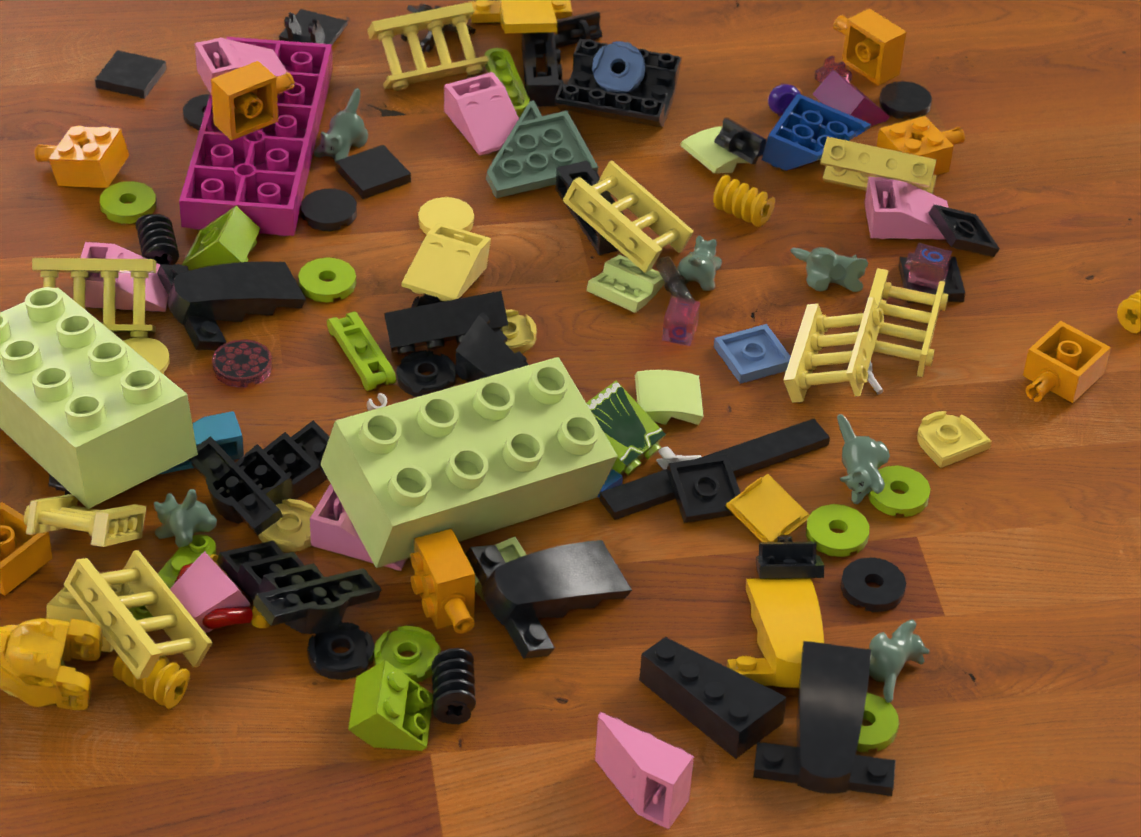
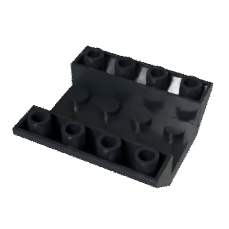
(643, 105)

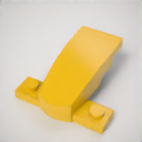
(522, 15)
(784, 617)

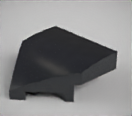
(788, 559)

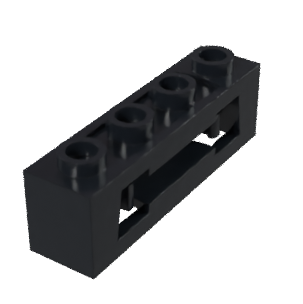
(546, 84)
(564, 178)

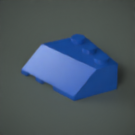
(803, 131)

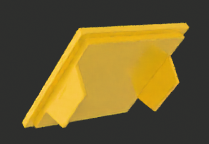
(767, 510)

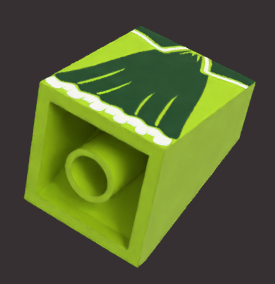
(626, 427)

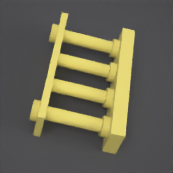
(433, 21)
(854, 162)
(617, 228)
(109, 270)
(883, 290)
(812, 339)
(104, 526)
(120, 627)

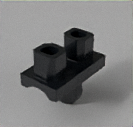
(579, 27)
(740, 141)

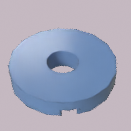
(613, 53)

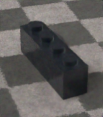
(442, 321)
(485, 353)

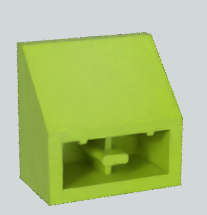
(390, 709)

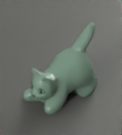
(344, 131)
(701, 264)
(828, 267)
(861, 459)
(183, 519)
(891, 654)

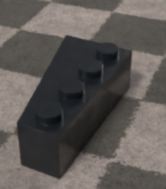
(711, 696)

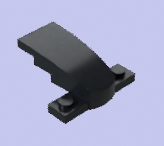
(226, 294)
(262, 477)
(545, 587)
(295, 592)
(828, 728)

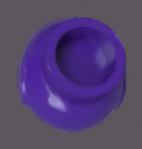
(782, 97)

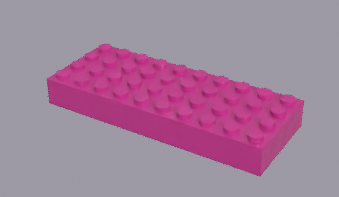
(270, 166)

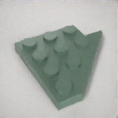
(534, 152)

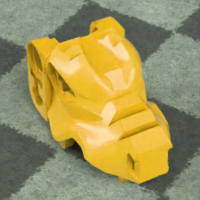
(33, 657)

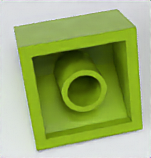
(223, 241)

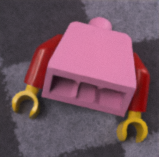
(213, 597)

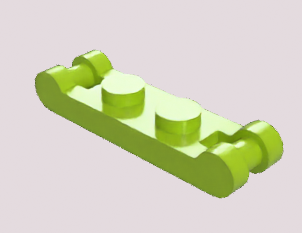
(361, 350)

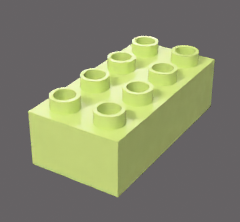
(87, 400)
(467, 459)

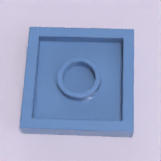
(752, 353)

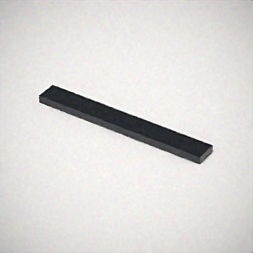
(744, 459)

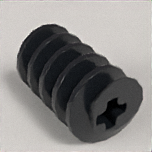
(157, 239)
(453, 686)

